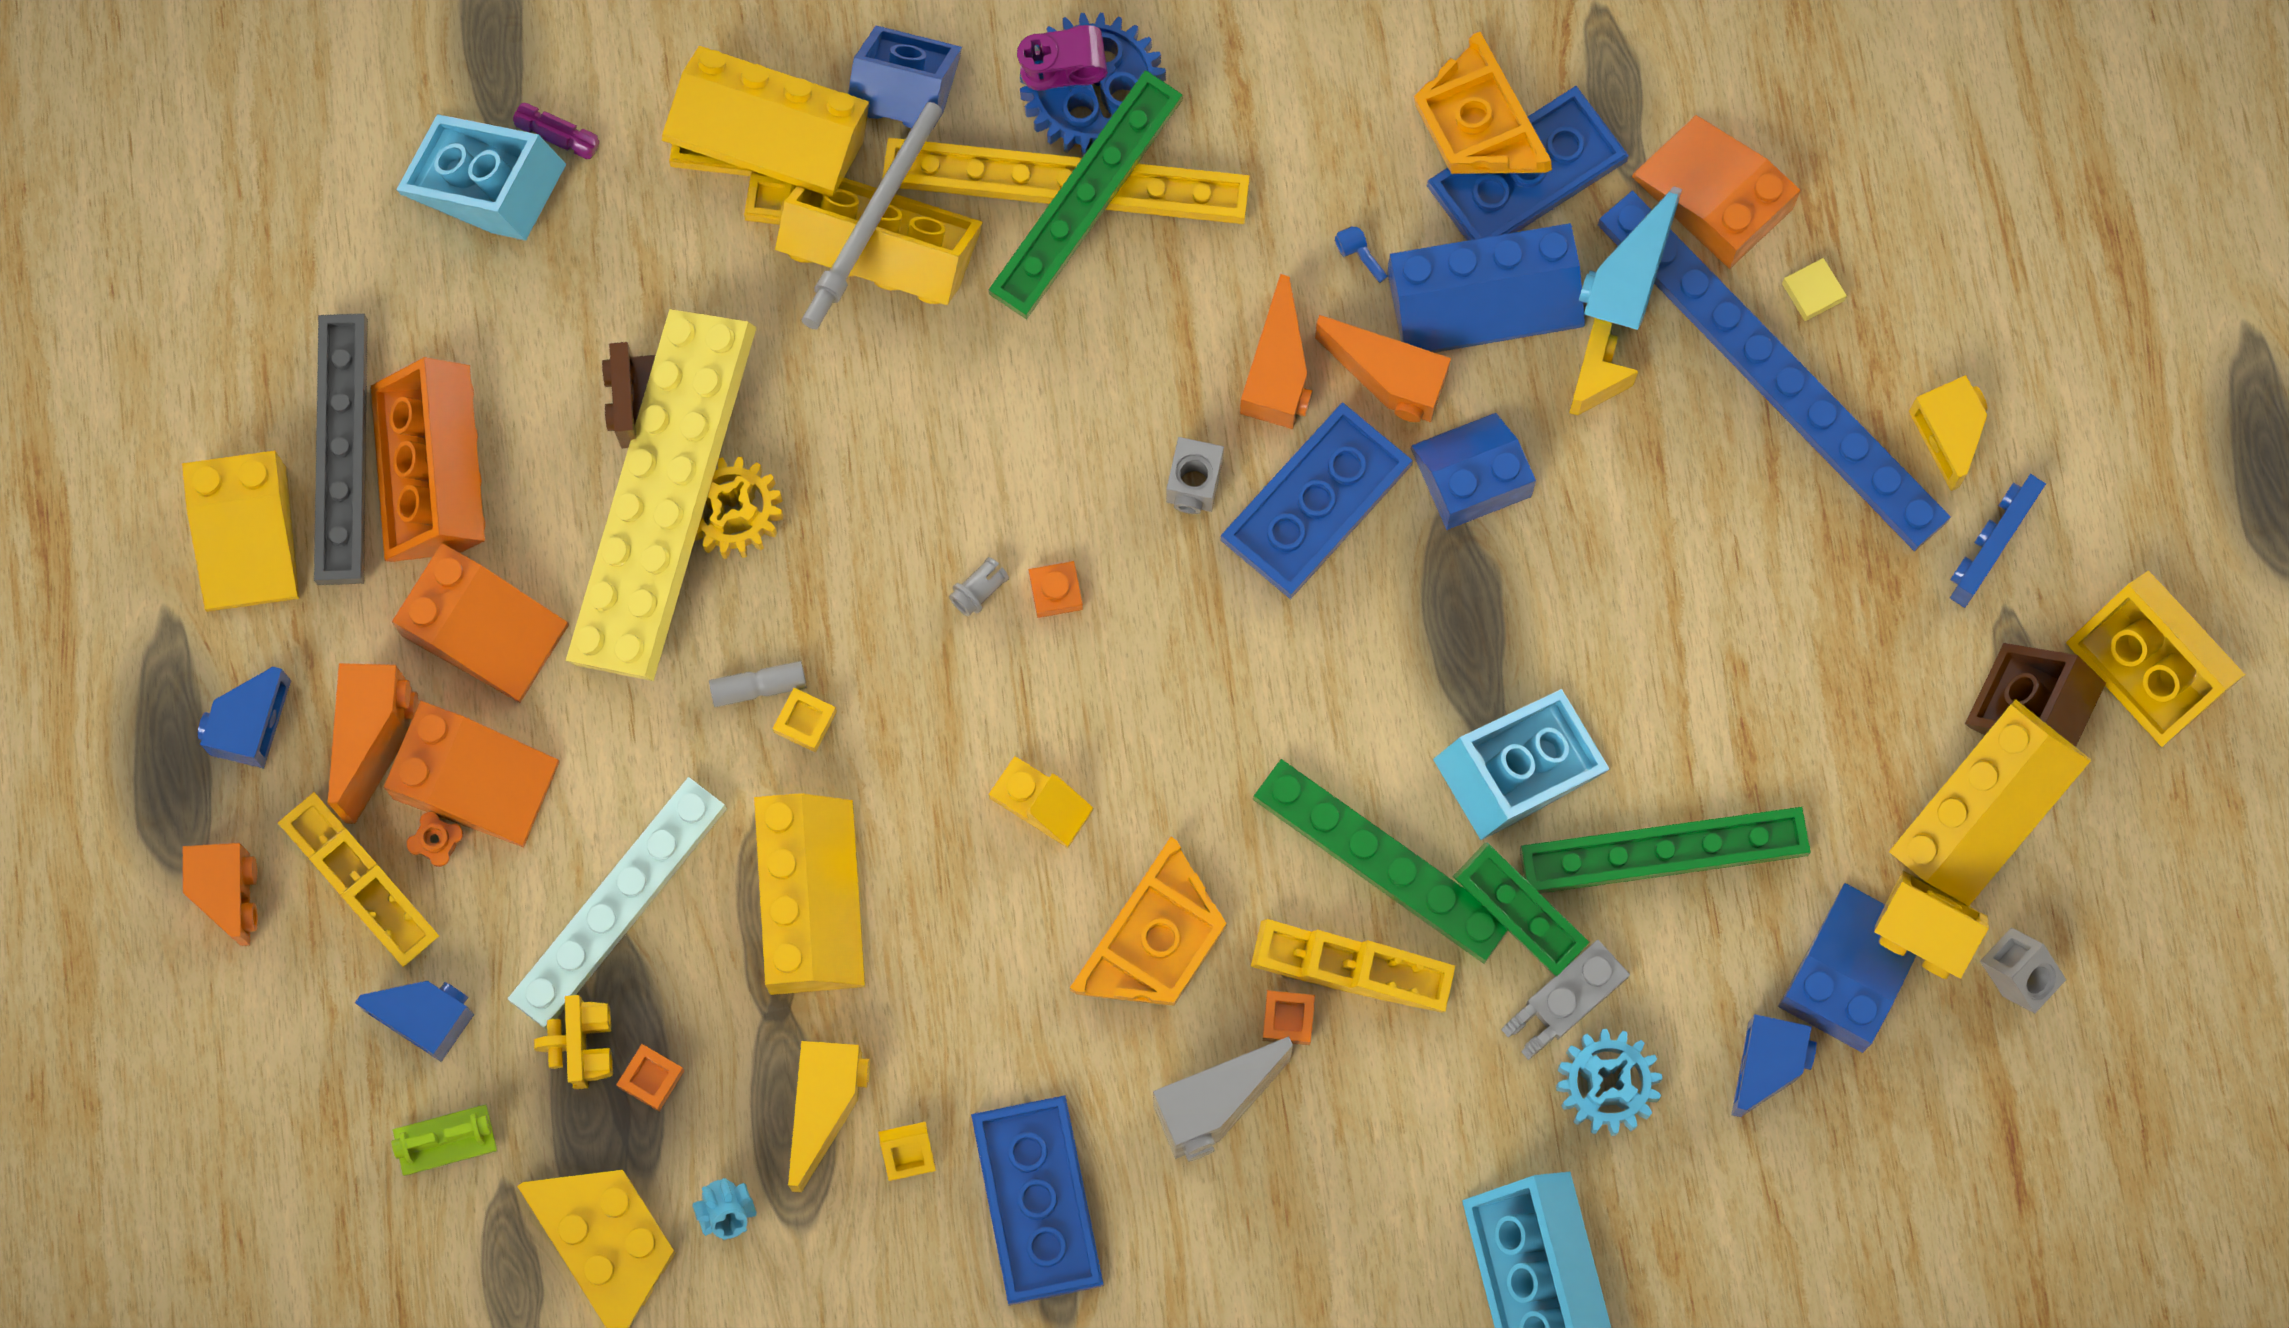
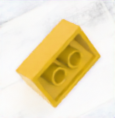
(2155, 658)

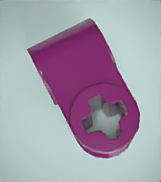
(1068, 57)

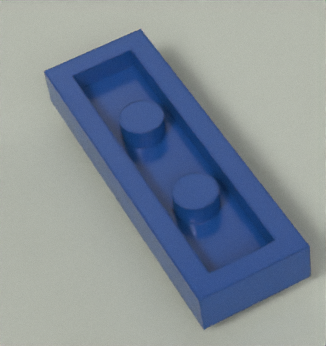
(1994, 539)

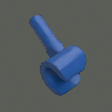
(1352, 241)

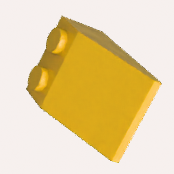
(241, 530)

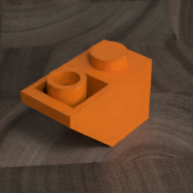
(219, 884)

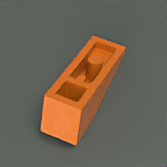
(1278, 371)
(1393, 371)

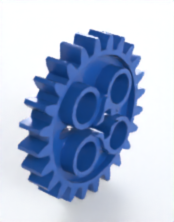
(1055, 104)

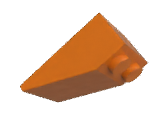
(1727, 188)
(479, 623)
(368, 731)
(470, 774)

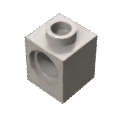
(1199, 457)
(2023, 970)

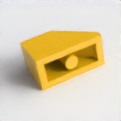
(1951, 426)

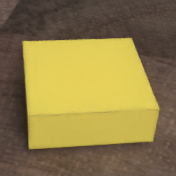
(1814, 289)

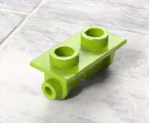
(444, 1140)

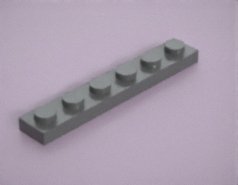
(341, 449)

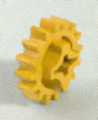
(748, 517)

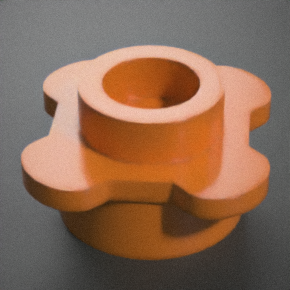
(439, 852)

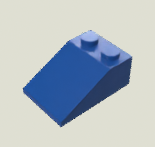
(1847, 974)

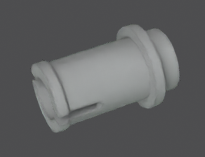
(976, 589)

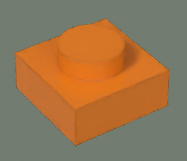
(1055, 589)
(1289, 1017)
(650, 1077)

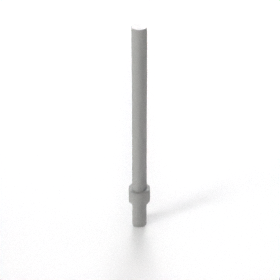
(833, 282)

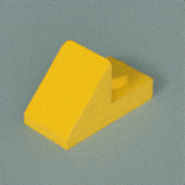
(1597, 378)
(1041, 801)

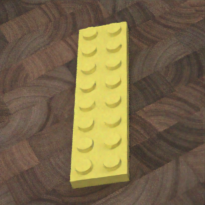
(661, 494)

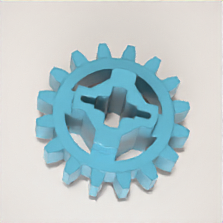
(1625, 1098)

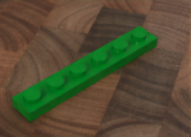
(1085, 194)
(1666, 850)
(1380, 860)

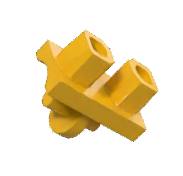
(580, 1020)

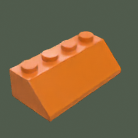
(427, 460)

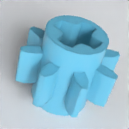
(724, 1209)

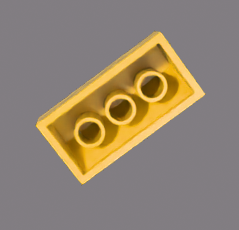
(766, 121)
(910, 250)
(1990, 804)
(809, 893)

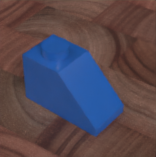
(245, 719)
(421, 1014)
(1771, 1060)

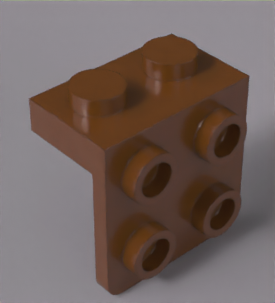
(628, 381)

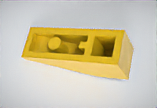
(824, 1099)

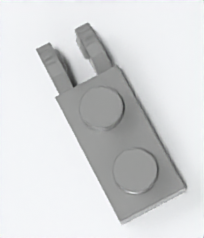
(1569, 996)

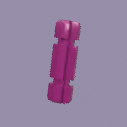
(556, 130)

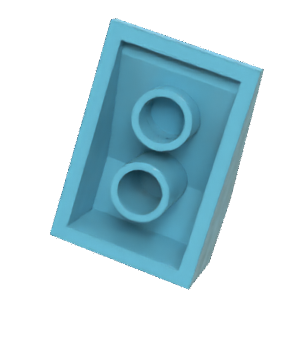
(483, 175)
(1626, 277)
(1520, 763)

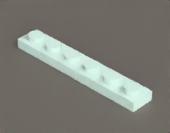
(617, 902)

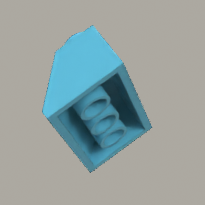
(1536, 1255)

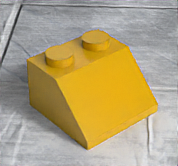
(1930, 926)

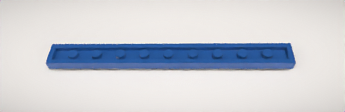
(1786, 383)

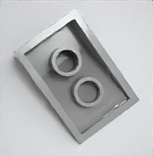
(1208, 1104)

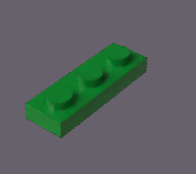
(1521, 909)

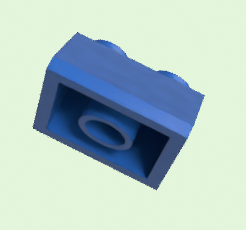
(902, 74)
(1474, 470)

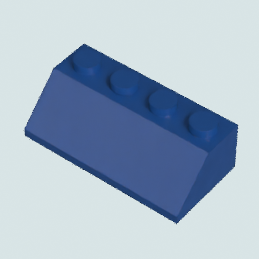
(1487, 289)

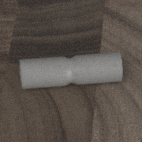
(762, 683)

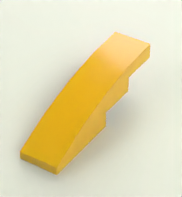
(358, 879)
(1353, 966)

